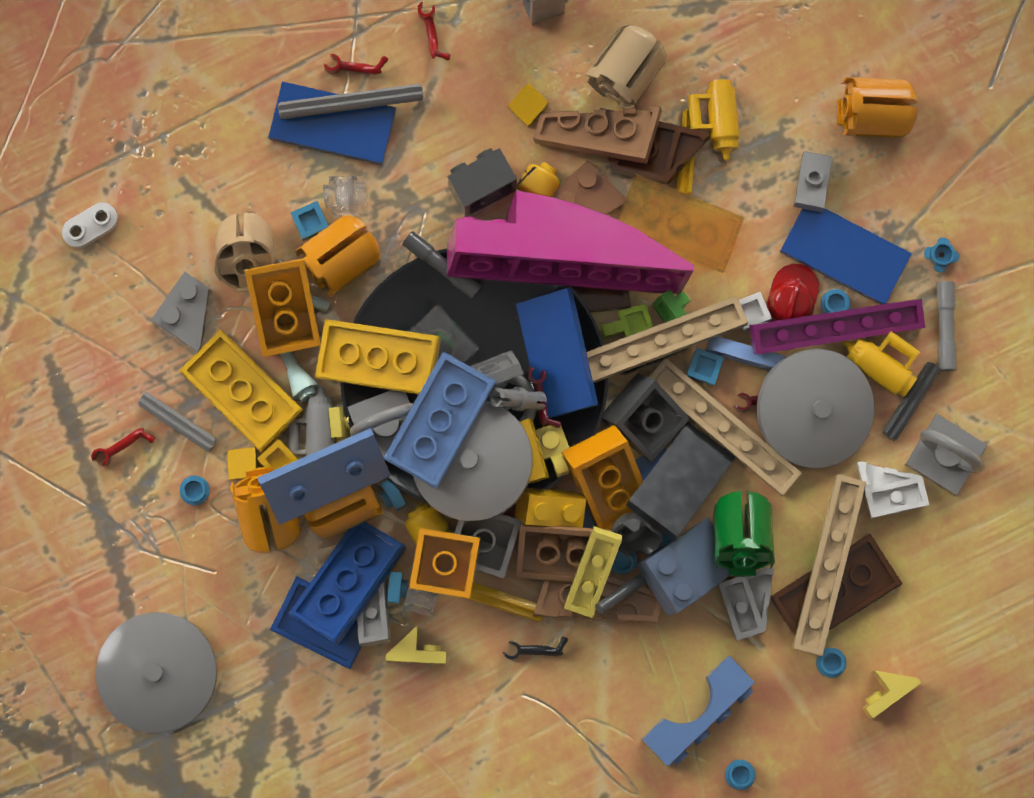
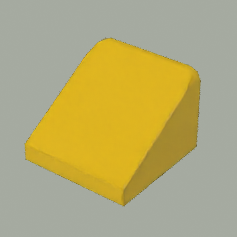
(528, 104)
(241, 461)

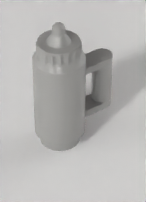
(317, 425)

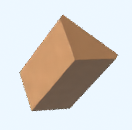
(550, 551)

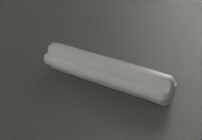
(177, 421)

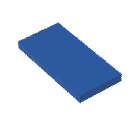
(350, 133)
(846, 253)
(557, 346)
(347, 581)

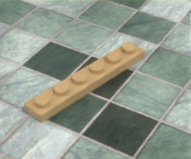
(666, 339)
(726, 428)
(829, 565)

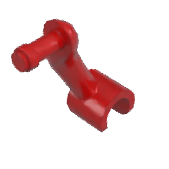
(431, 32)
(355, 67)
(122, 444)

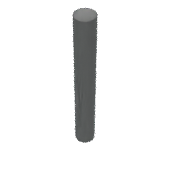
(620, 594)

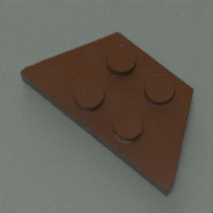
(668, 156)

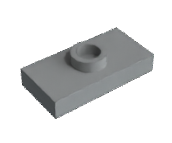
(813, 181)

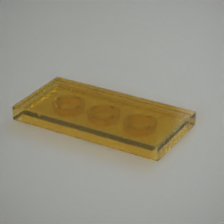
(682, 222)

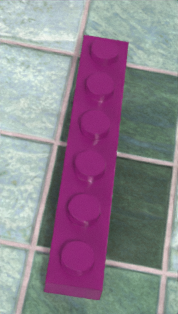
(837, 326)

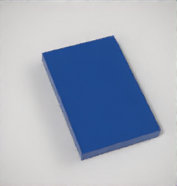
(284, 625)

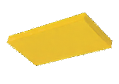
(376, 356)
(241, 391)

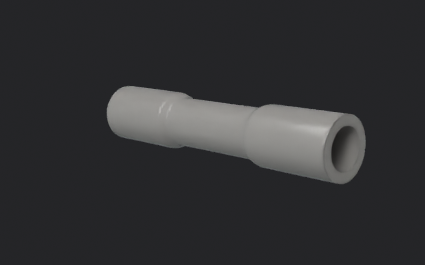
(946, 309)

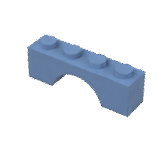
(726, 685)

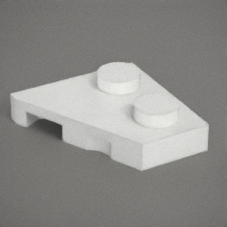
(890, 490)

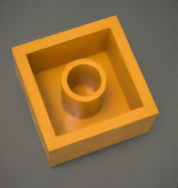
(445, 563)

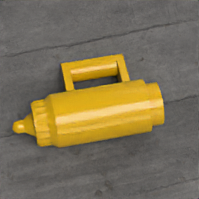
(721, 115)
(883, 367)

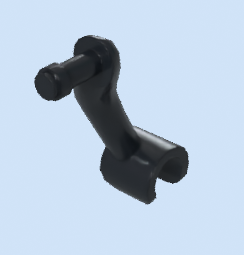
(538, 649)

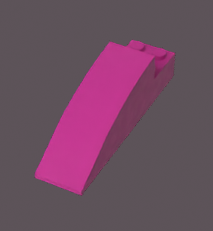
(563, 246)

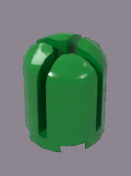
(756, 549)

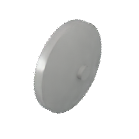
(815, 408)
(487, 469)
(156, 672)

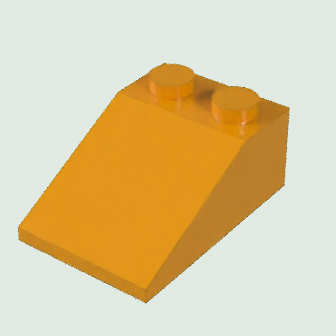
(282, 307)
(604, 475)

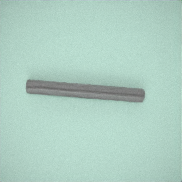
(350, 101)

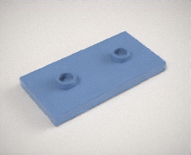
(439, 420)
(324, 476)

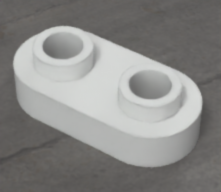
(90, 226)

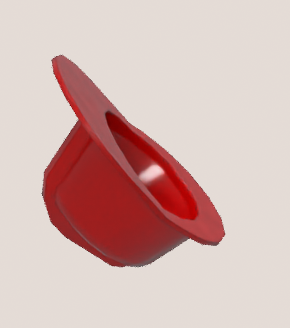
(793, 292)

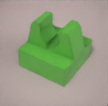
(670, 306)

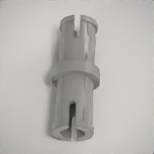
(518, 399)

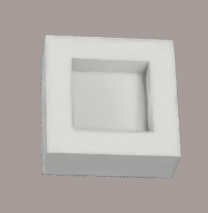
(755, 310)

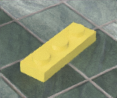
(593, 572)

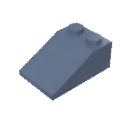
(683, 568)

